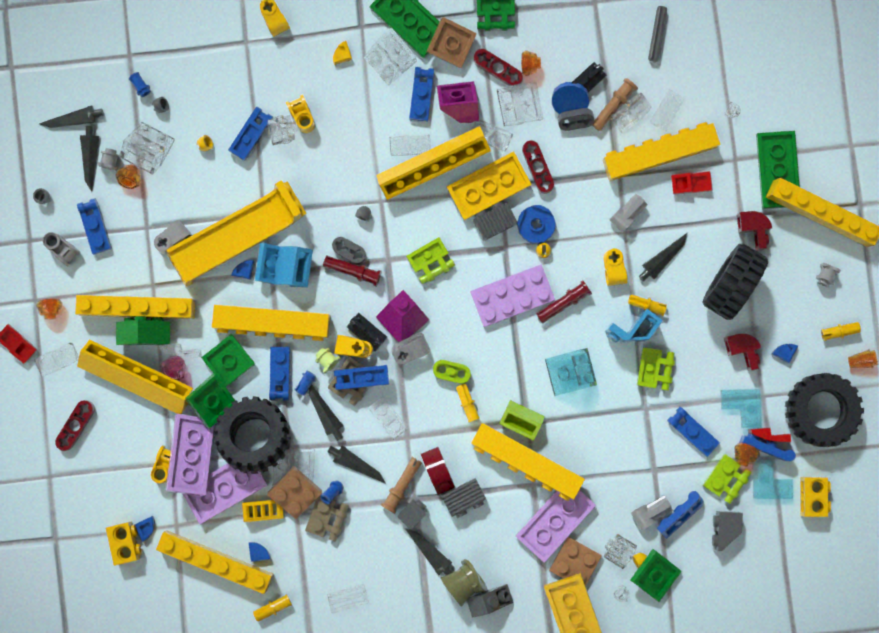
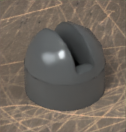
(160, 105)
(39, 194)
(363, 213)

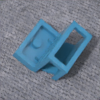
(283, 265)
(617, 334)

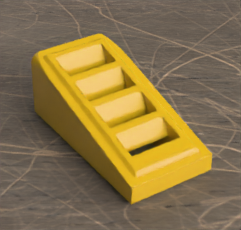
(246, 515)

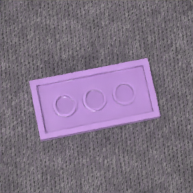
(512, 295)
(189, 456)
(224, 490)
(554, 523)

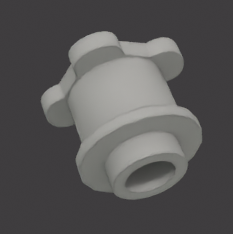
(108, 159)
(827, 274)

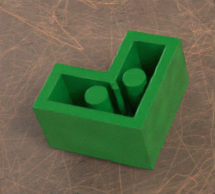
(142, 331)

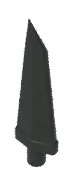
(82, 116)
(89, 148)
(658, 262)
(328, 419)
(350, 460)
(434, 556)

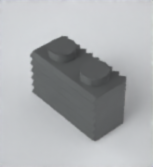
(494, 221)
(463, 498)

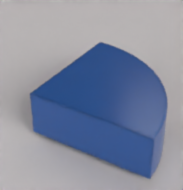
(243, 270)
(785, 352)
(145, 528)
(258, 552)

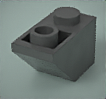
(413, 513)
(727, 528)
(489, 601)

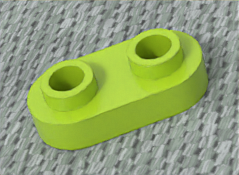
(451, 371)

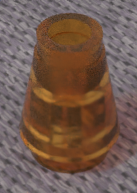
(864, 359)

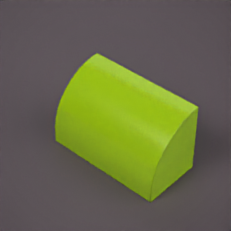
(521, 420)

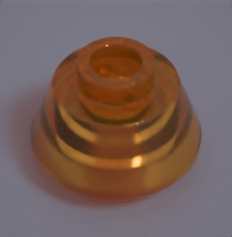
(530, 63)
(129, 176)
(49, 308)
(746, 454)

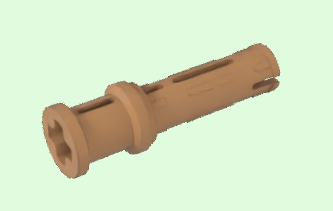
(619, 97)
(397, 493)

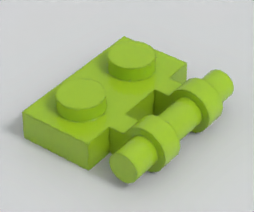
(426, 256)
(649, 368)
(722, 475)

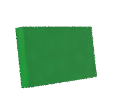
(409, 21)
(776, 160)

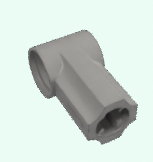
(625, 216)
(647, 514)

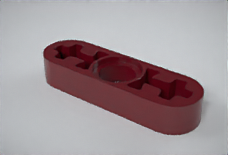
(483, 64)
(548, 178)
(72, 440)

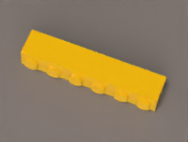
(660, 152)
(433, 163)
(823, 212)
(135, 307)
(271, 321)
(134, 377)
(527, 461)
(214, 561)

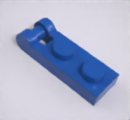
(421, 95)
(249, 134)
(94, 227)
(279, 373)
(362, 377)
(694, 432)
(768, 448)
(681, 514)

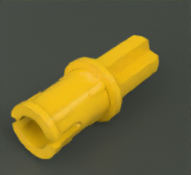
(653, 306)
(840, 331)
(467, 402)
(272, 608)

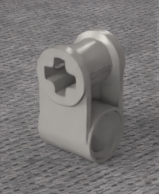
(172, 235)
(62, 250)
(412, 348)

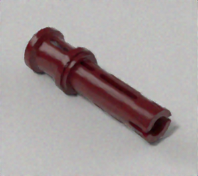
(360, 272)
(571, 297)

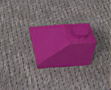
(459, 101)
(402, 317)

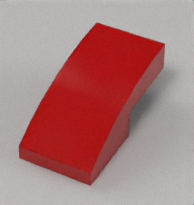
(691, 183)
(16, 343)
(765, 433)

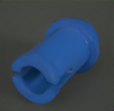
(139, 84)
(305, 383)
(336, 488)

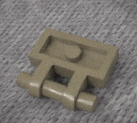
(357, 394)
(320, 518)

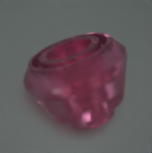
(174, 367)

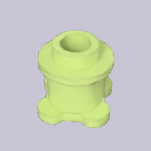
(327, 359)

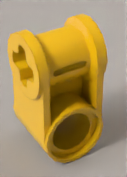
(274, 19)
(300, 111)
(614, 272)
(351, 347)
(161, 462)

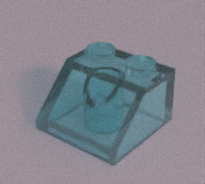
(571, 372)

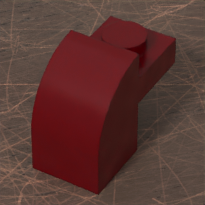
(755, 222)
(744, 344)
(437, 470)

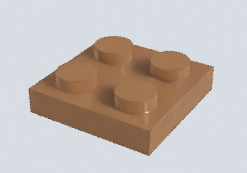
(451, 42)
(294, 492)
(575, 559)

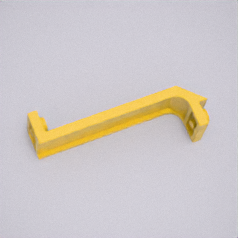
(236, 233)

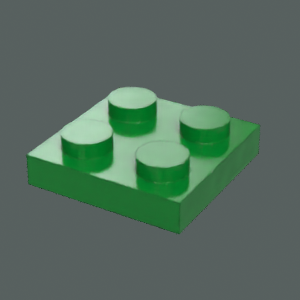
(228, 360)
(210, 400)
(655, 575)

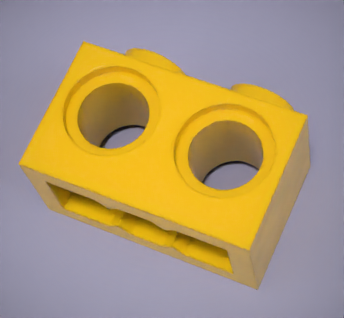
(808, 496)
(117, 543)

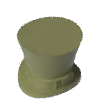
(464, 582)

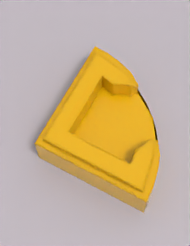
(342, 53)

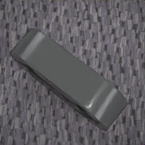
(576, 119)
(351, 246)

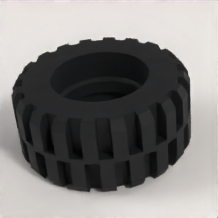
(735, 281)
(849, 410)
(239, 414)

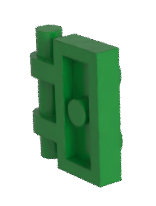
(495, 8)

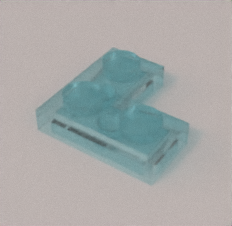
(748, 402)
(765, 486)

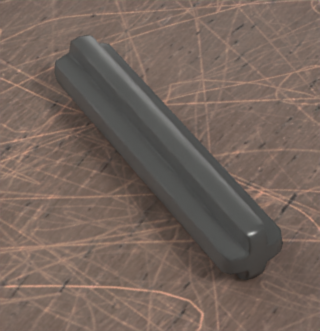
(657, 34)

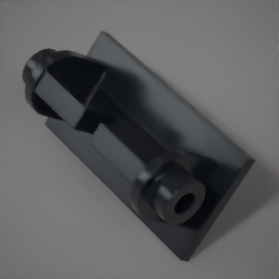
(591, 76)
(366, 331)

